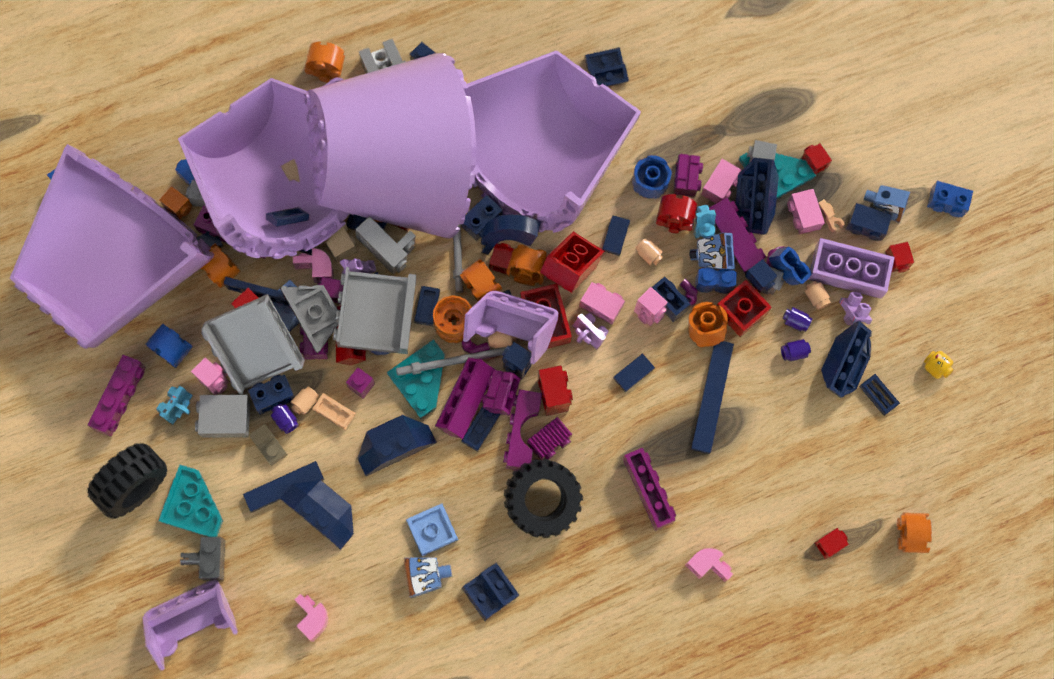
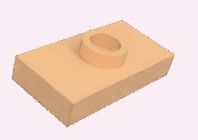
(334, 411)

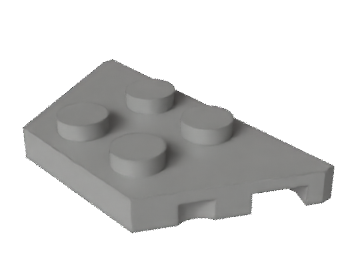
(313, 311)

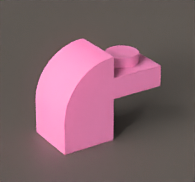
(318, 262)
(707, 559)
(315, 621)

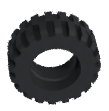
(127, 480)
(563, 514)

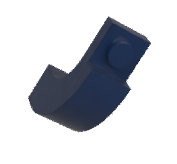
(509, 227)

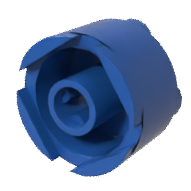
(647, 186)
(169, 345)

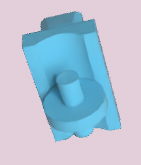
(704, 222)
(176, 406)

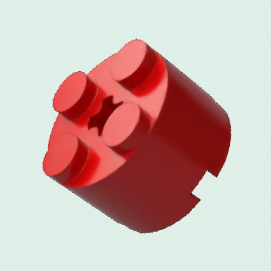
(676, 213)

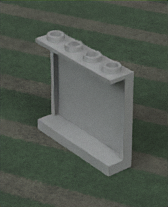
(375, 312)
(252, 343)

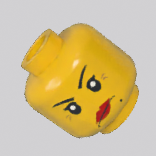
(938, 364)

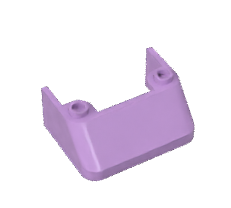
(512, 317)
(185, 616)

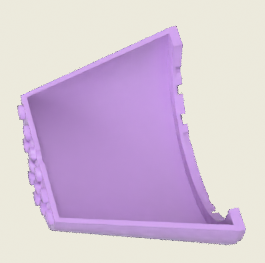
(545, 137)
(396, 145)
(241, 175)
(102, 251)

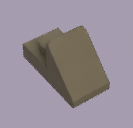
(268, 444)

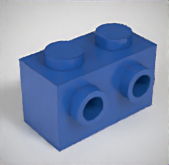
(950, 199)

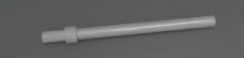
(458, 262)
(417, 367)

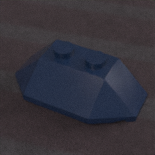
(757, 194)
(847, 359)
(393, 443)
(322, 510)

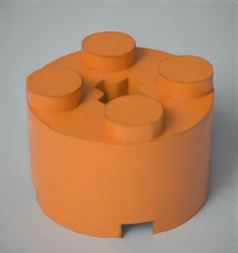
(324, 61)
(526, 265)
(220, 266)
(479, 279)
(707, 324)
(915, 532)

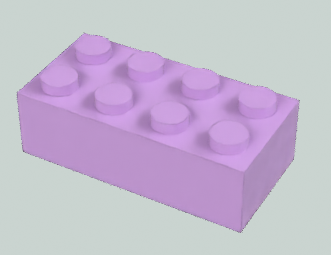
(851, 268)

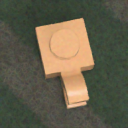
(828, 216)

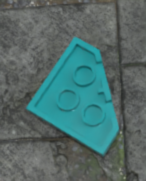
(791, 172)
(423, 388)
(191, 504)

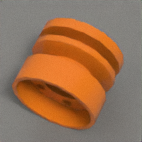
(444, 312)

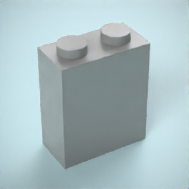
(223, 416)

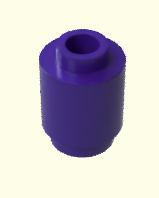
(797, 319)
(795, 350)
(284, 418)

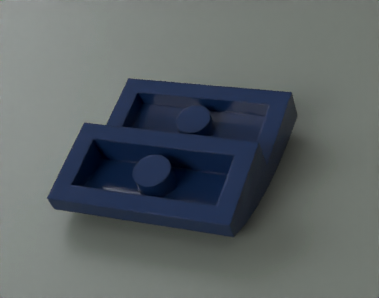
(607, 67)
(490, 591)

